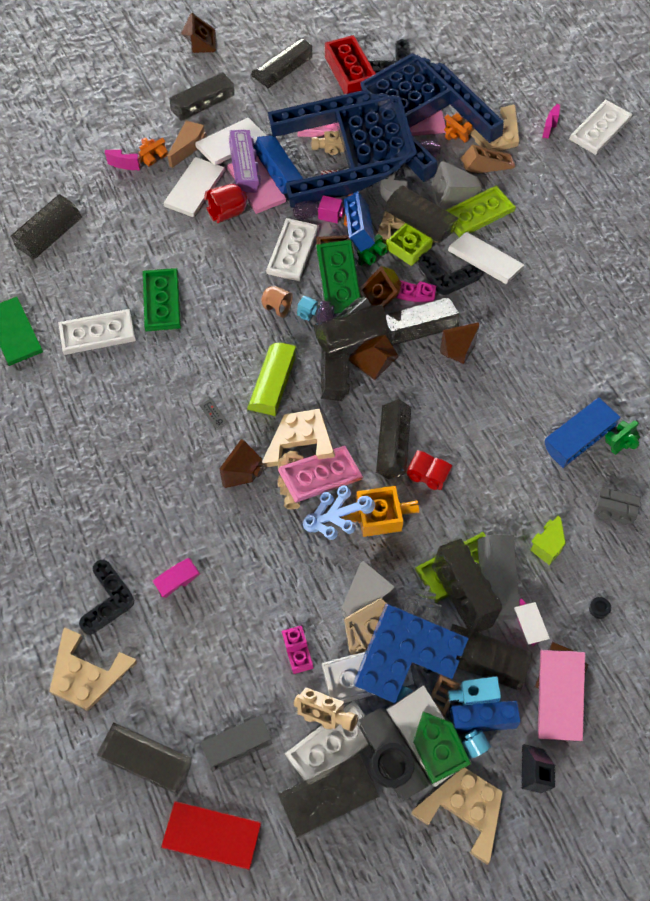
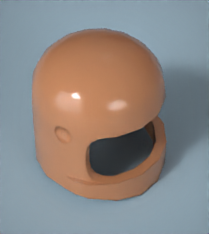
(275, 297)

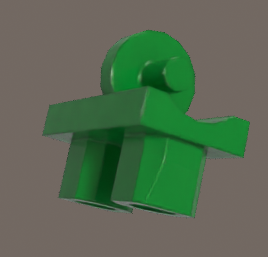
(368, 255)
(627, 437)

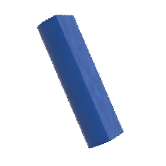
(581, 432)

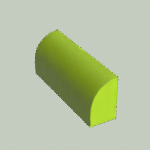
(273, 379)

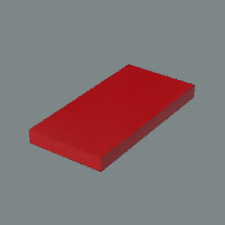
(211, 835)

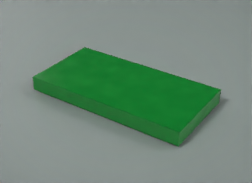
(338, 274)
(161, 299)
(16, 334)

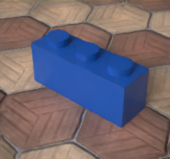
(485, 717)

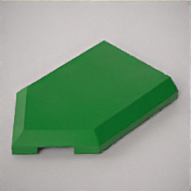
(439, 747)

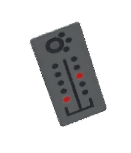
(213, 413)

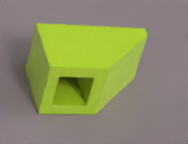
(550, 542)

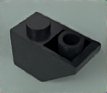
(537, 770)

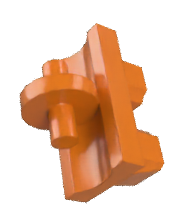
(455, 130)
(150, 148)

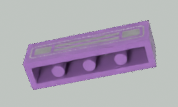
(243, 160)

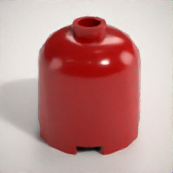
(225, 202)

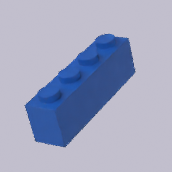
(276, 161)
(359, 221)

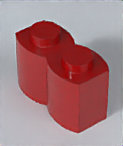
(429, 470)

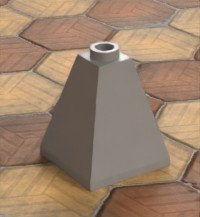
(453, 185)
(367, 588)

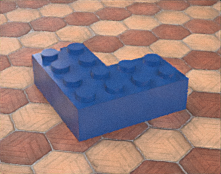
(399, 642)

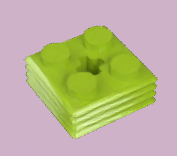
(408, 244)

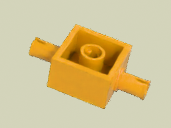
(390, 515)

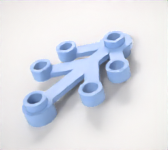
(314, 521)

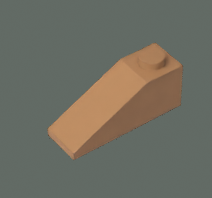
(185, 142)
(483, 160)

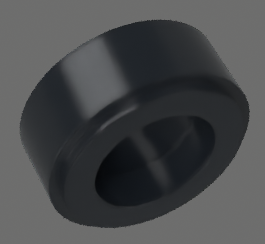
(600, 607)

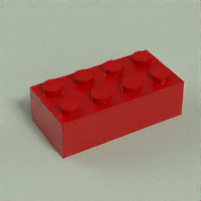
(348, 63)

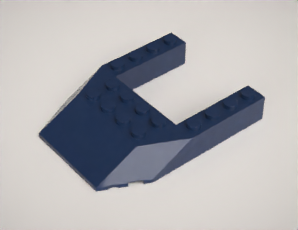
(426, 90)
(372, 136)

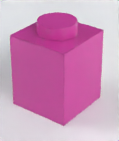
(330, 209)

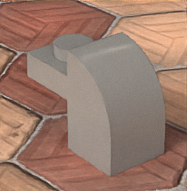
(389, 185)

